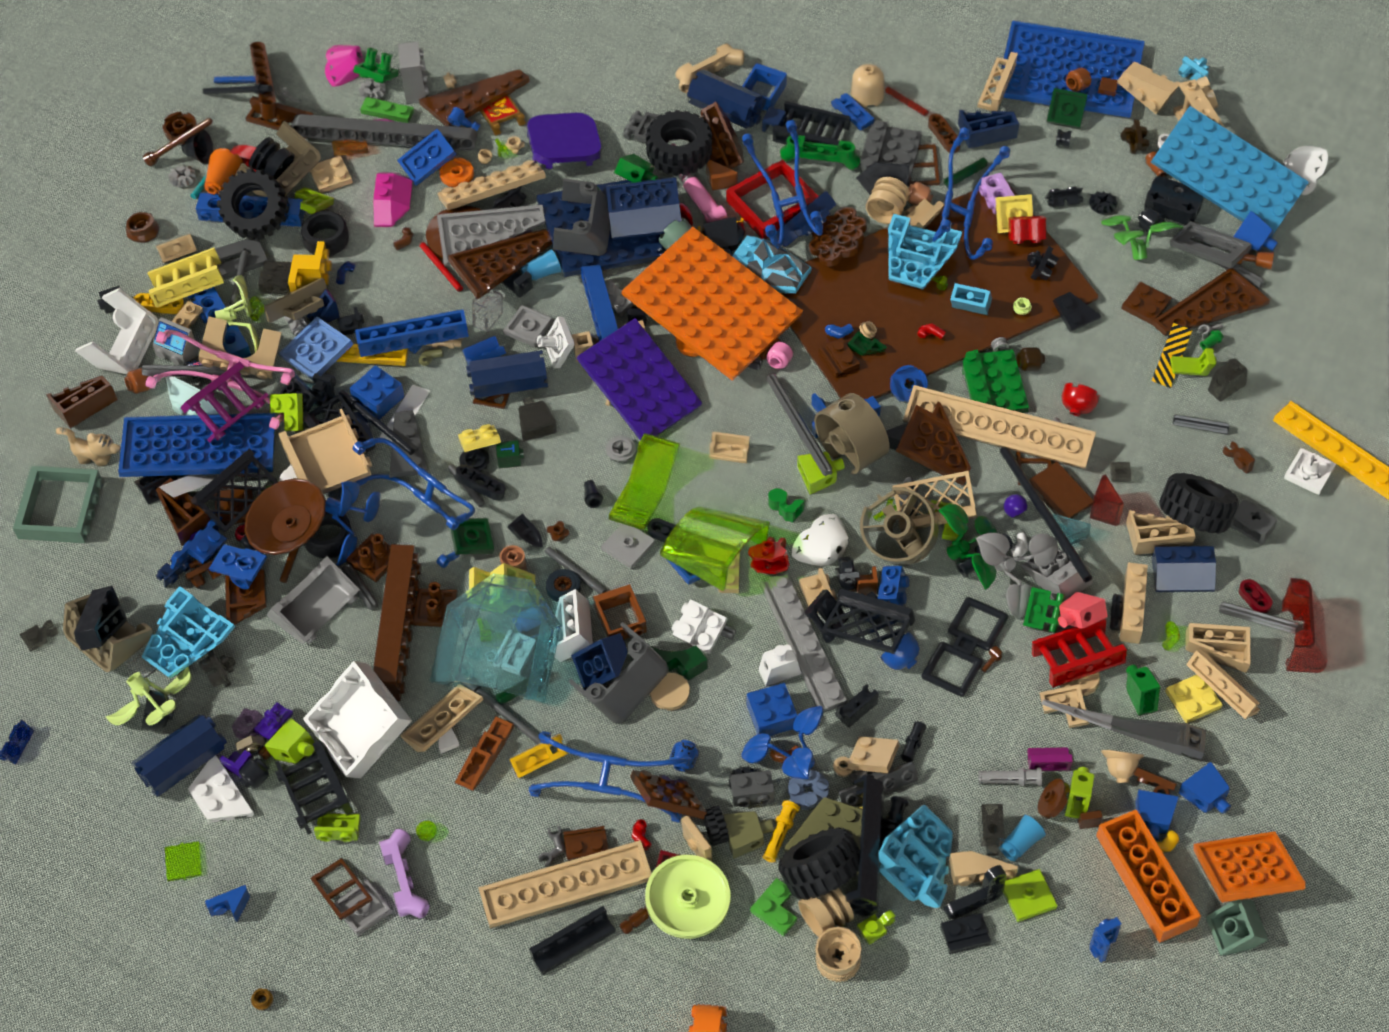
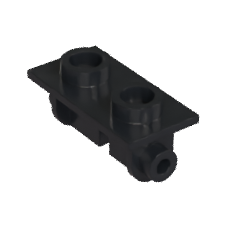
(513, 196)
(1058, 196)

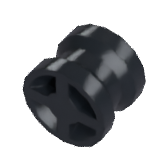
(1063, 138)

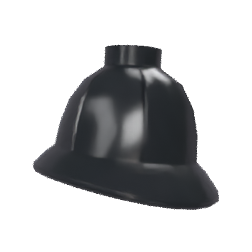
(199, 147)

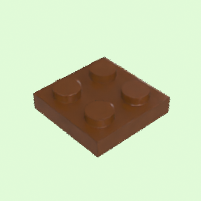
(1146, 303)

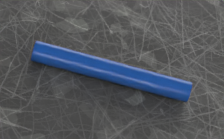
(234, 79)

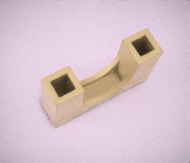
(265, 354)

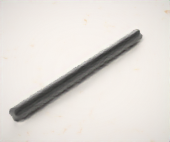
(799, 425)

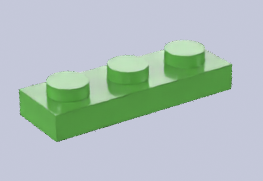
(387, 110)

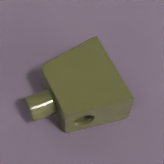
(746, 832)

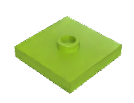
(1029, 895)

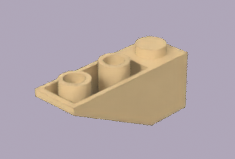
(971, 866)

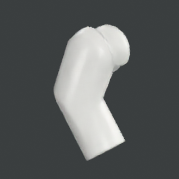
(1022, 546)

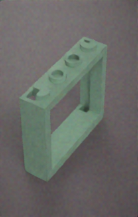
(52, 533)

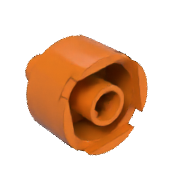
(708, 1018)

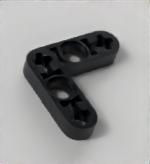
(991, 890)

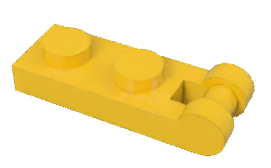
(536, 757)

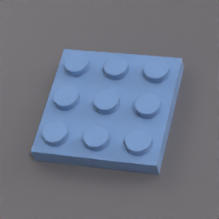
(316, 348)

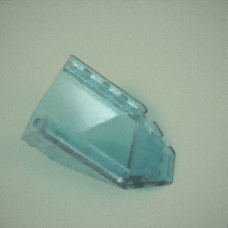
(499, 638)

